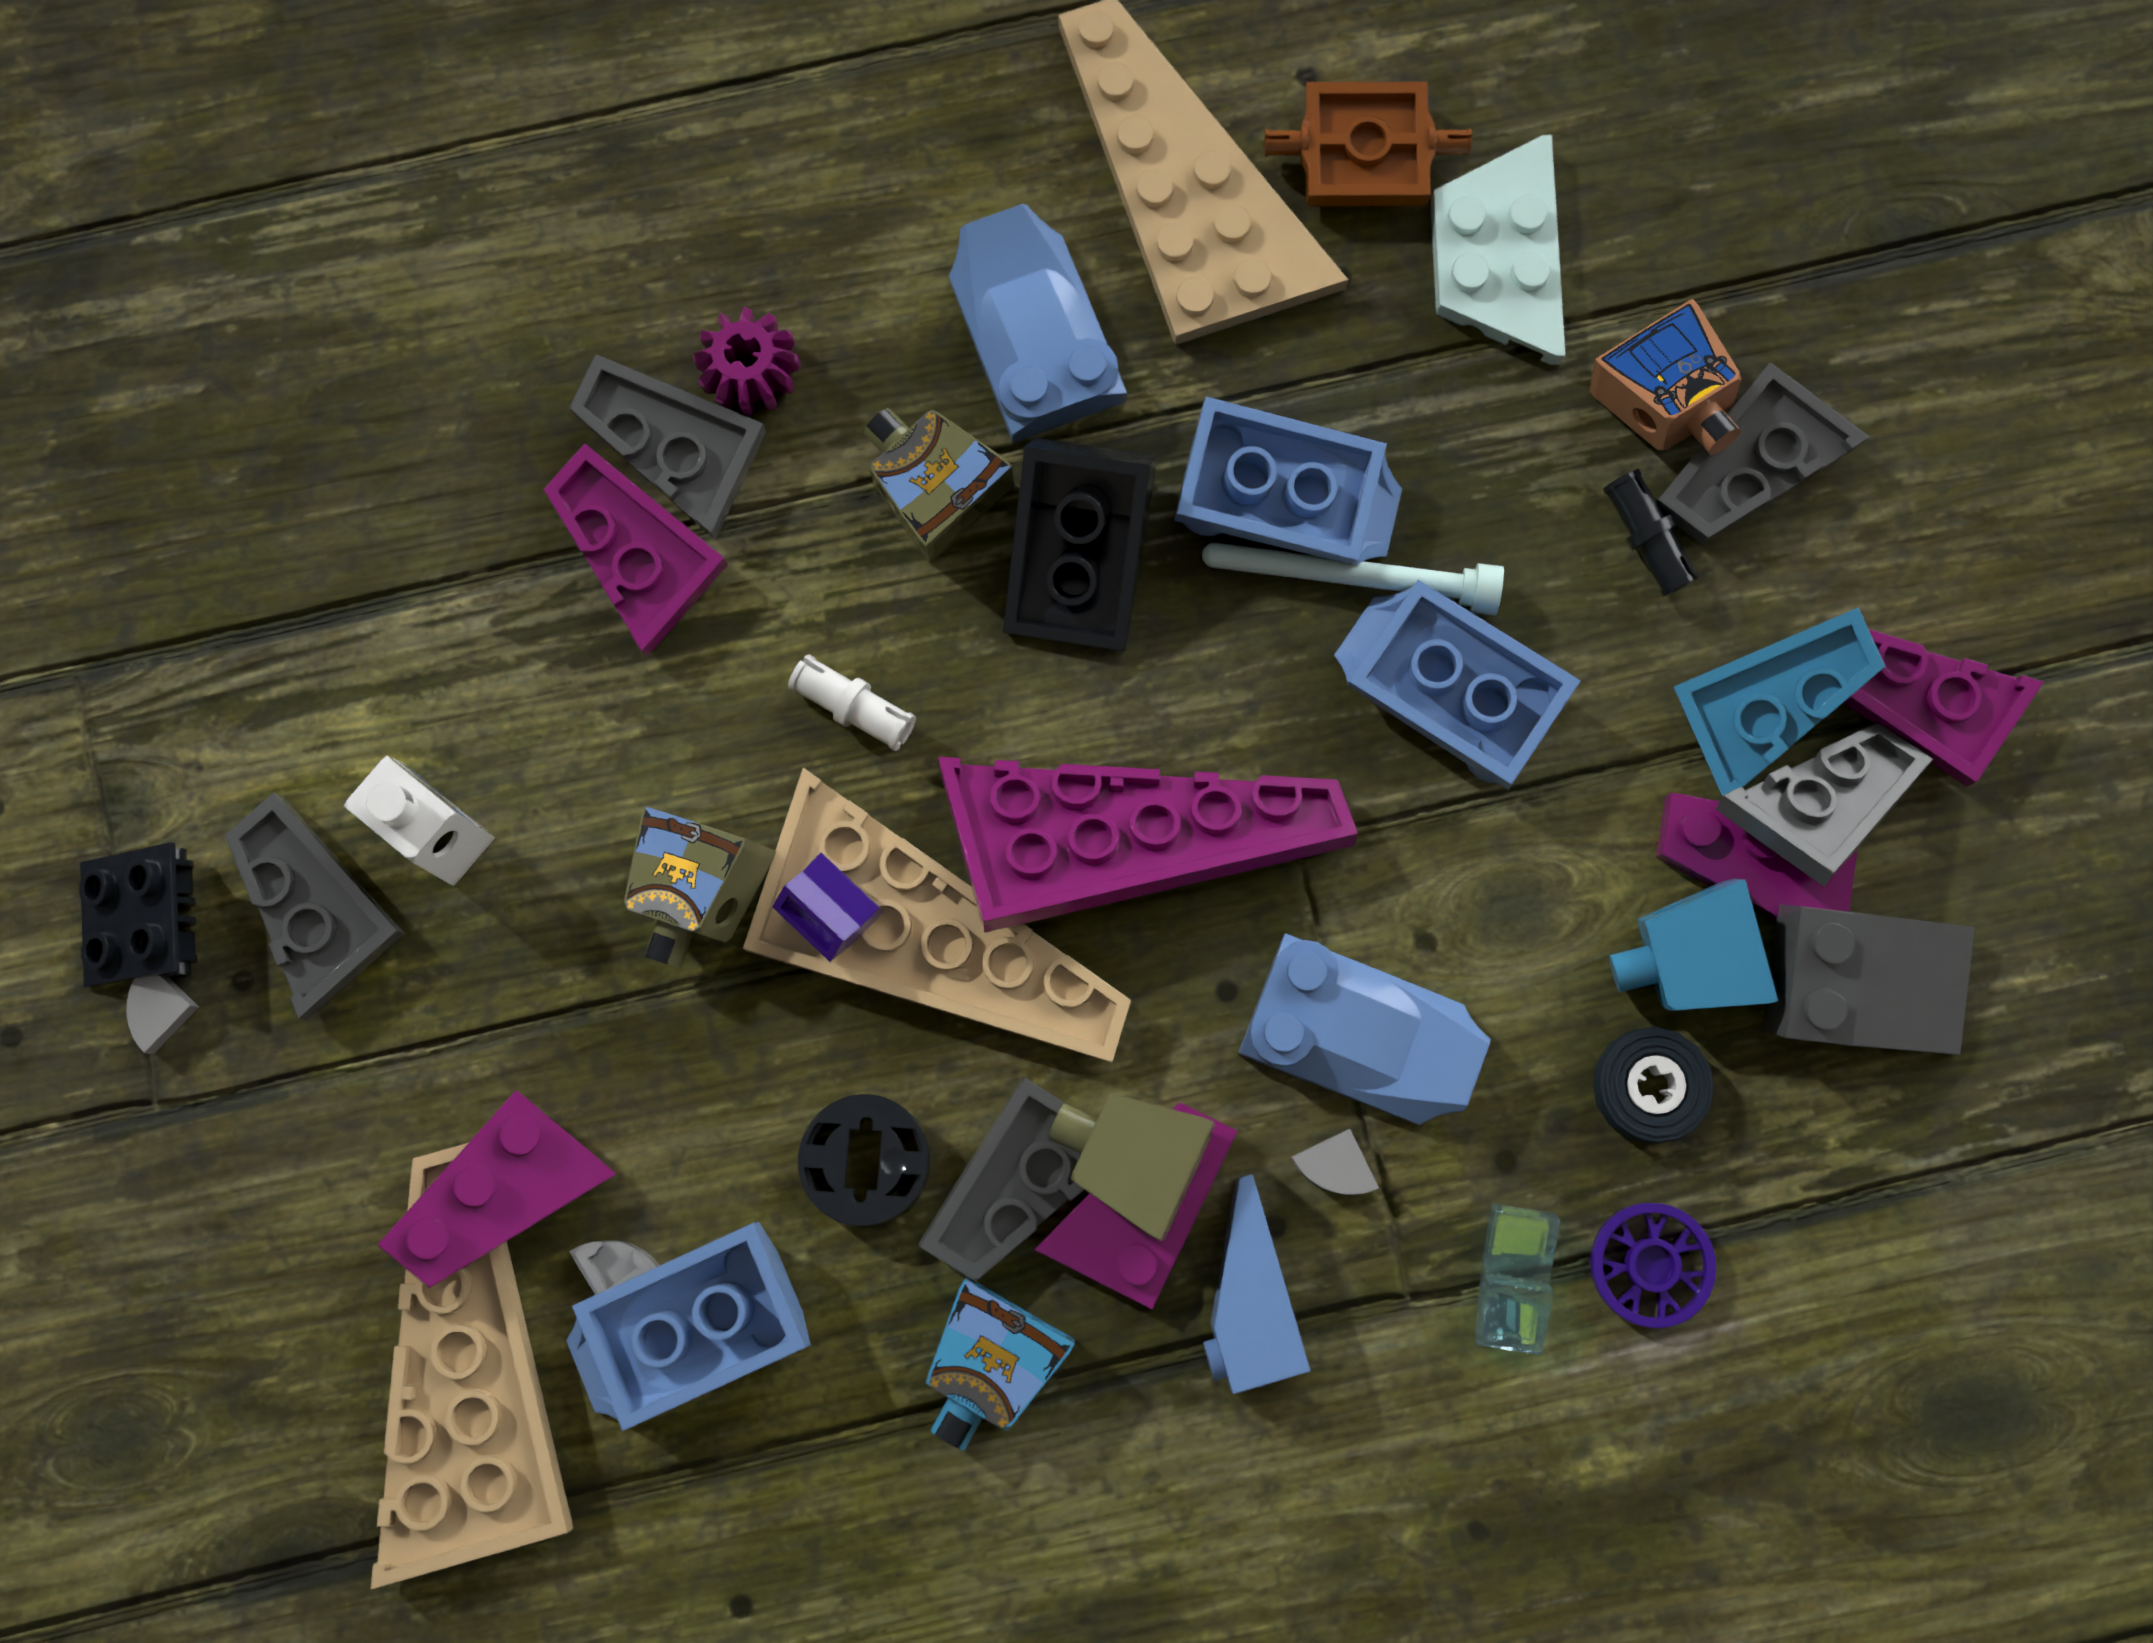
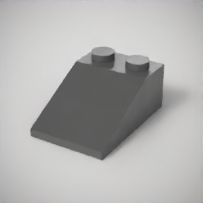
(1869, 980)

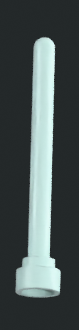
(1474, 588)

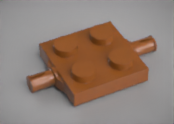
(1367, 143)

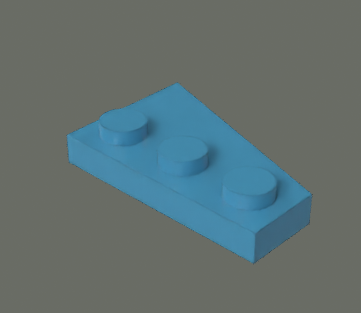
(1774, 696)

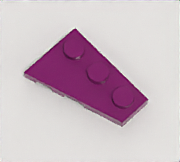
(634, 545)

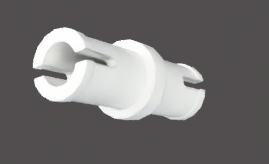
(851, 702)

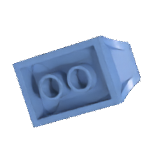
(1032, 323)
(1288, 484)
(1455, 680)
(1364, 1034)
(687, 1327)

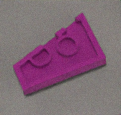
(1943, 705)
(1716, 849)
(493, 1190)
(1121, 1254)

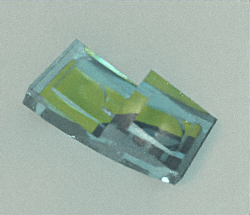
(1516, 1278)

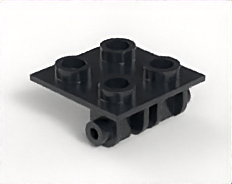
(134, 915)

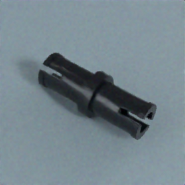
(1651, 532)

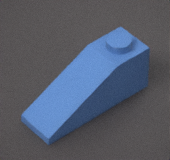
(1251, 1307)

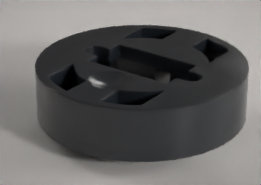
(894, 1161)

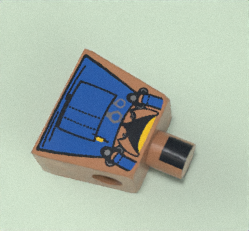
(1672, 382)

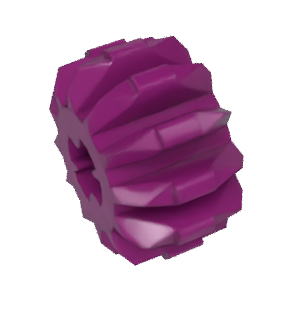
(742, 339)

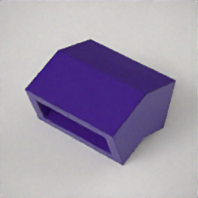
(826, 907)

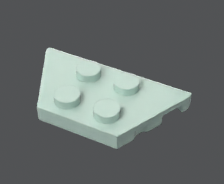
(1502, 250)

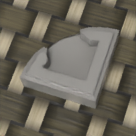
(156, 1011)
(1336, 1165)
(611, 1263)

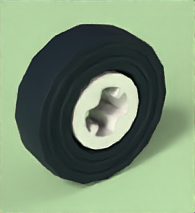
(1664, 1054)

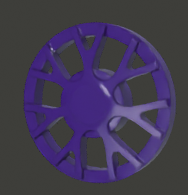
(1653, 1265)

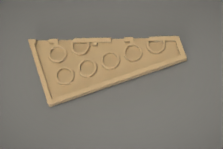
(1199, 208)
(930, 935)
(464, 1420)

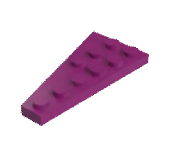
(1111, 834)

